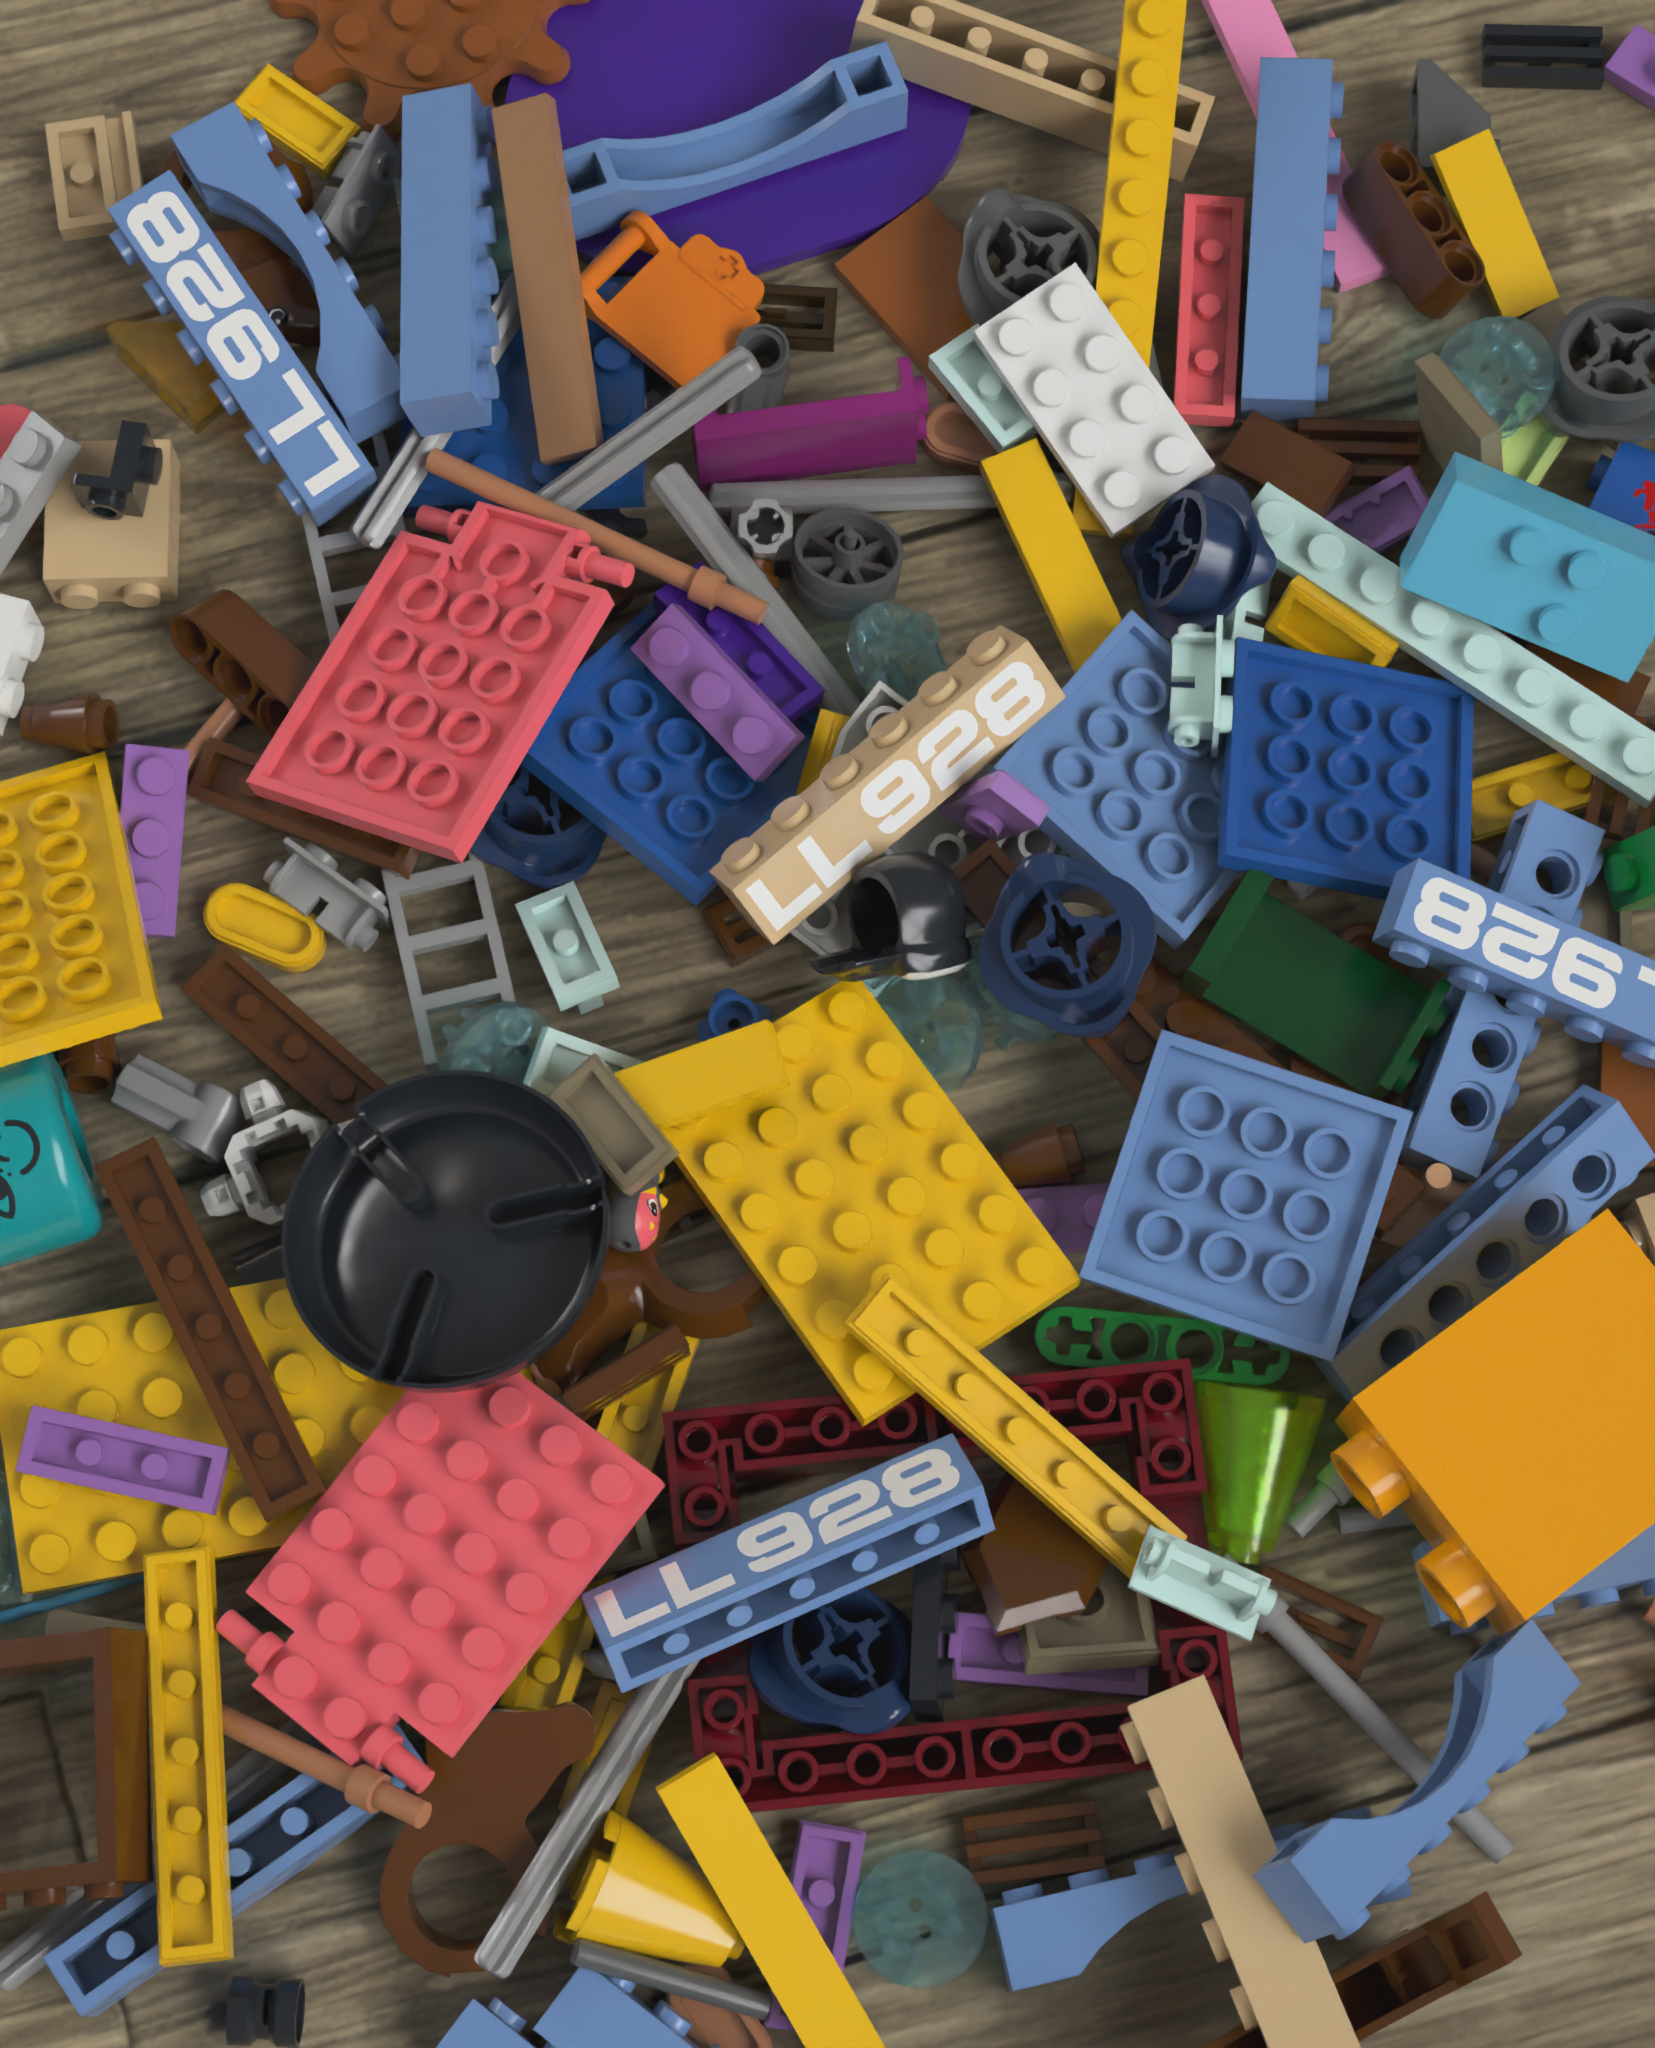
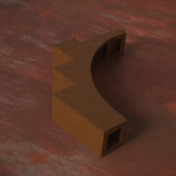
(1410, 1970)

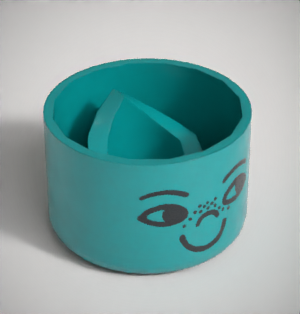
(45, 1164)

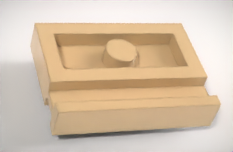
(91, 170)

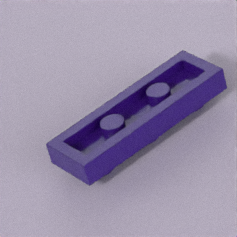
(753, 651)

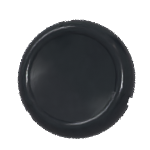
(446, 1232)

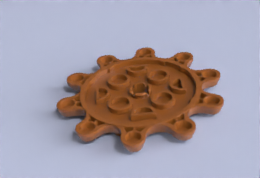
(424, 47)

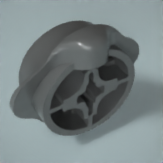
(1031, 241)
(1614, 390)

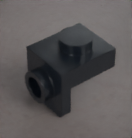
(133, 469)

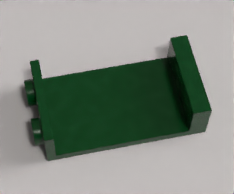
(1314, 992)

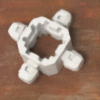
(246, 1187)

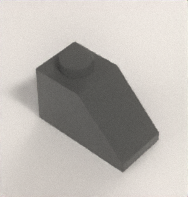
(1440, 116)

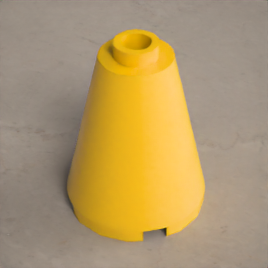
(645, 1900)

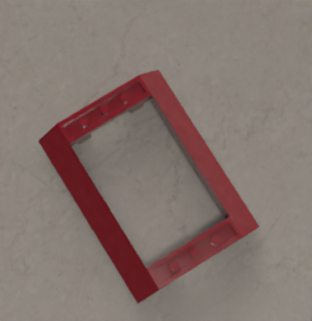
(716, 1447)

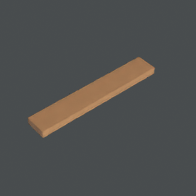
(547, 279)

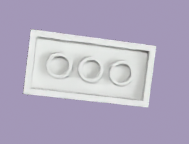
(1093, 400)

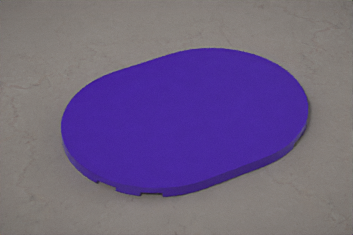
(699, 62)

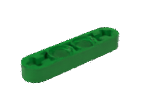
(1162, 1338)

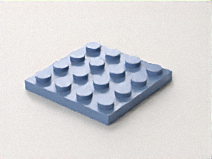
(1122, 785)
(1246, 1196)

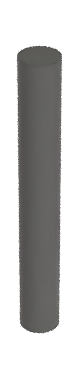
(670, 1978)

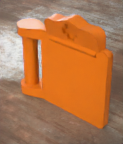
(680, 306)

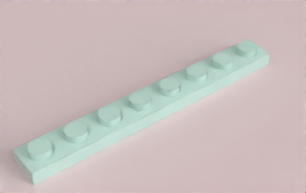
(1462, 648)

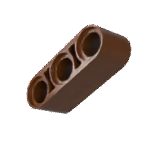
(1413, 230)
(242, 657)

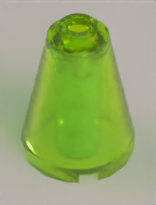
(1253, 1461)

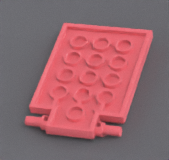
(442, 677)
(437, 1569)

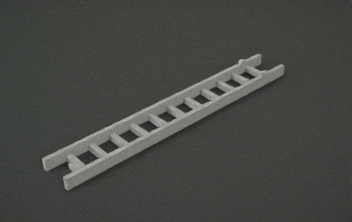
(430, 879)

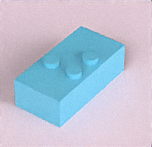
(1535, 567)

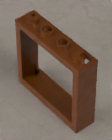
(120, 1762)

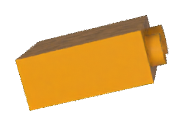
(1520, 1432)

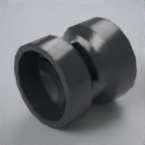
(265, 2011)

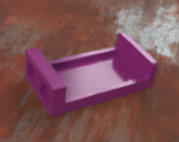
(814, 436)

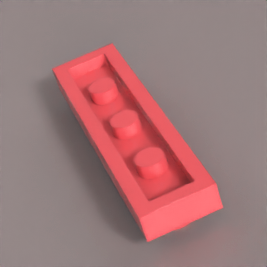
(1208, 309)

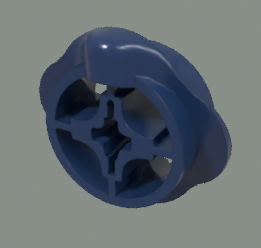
(1198, 555)
(545, 853)
(1044, 884)
(834, 1680)

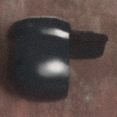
(902, 921)

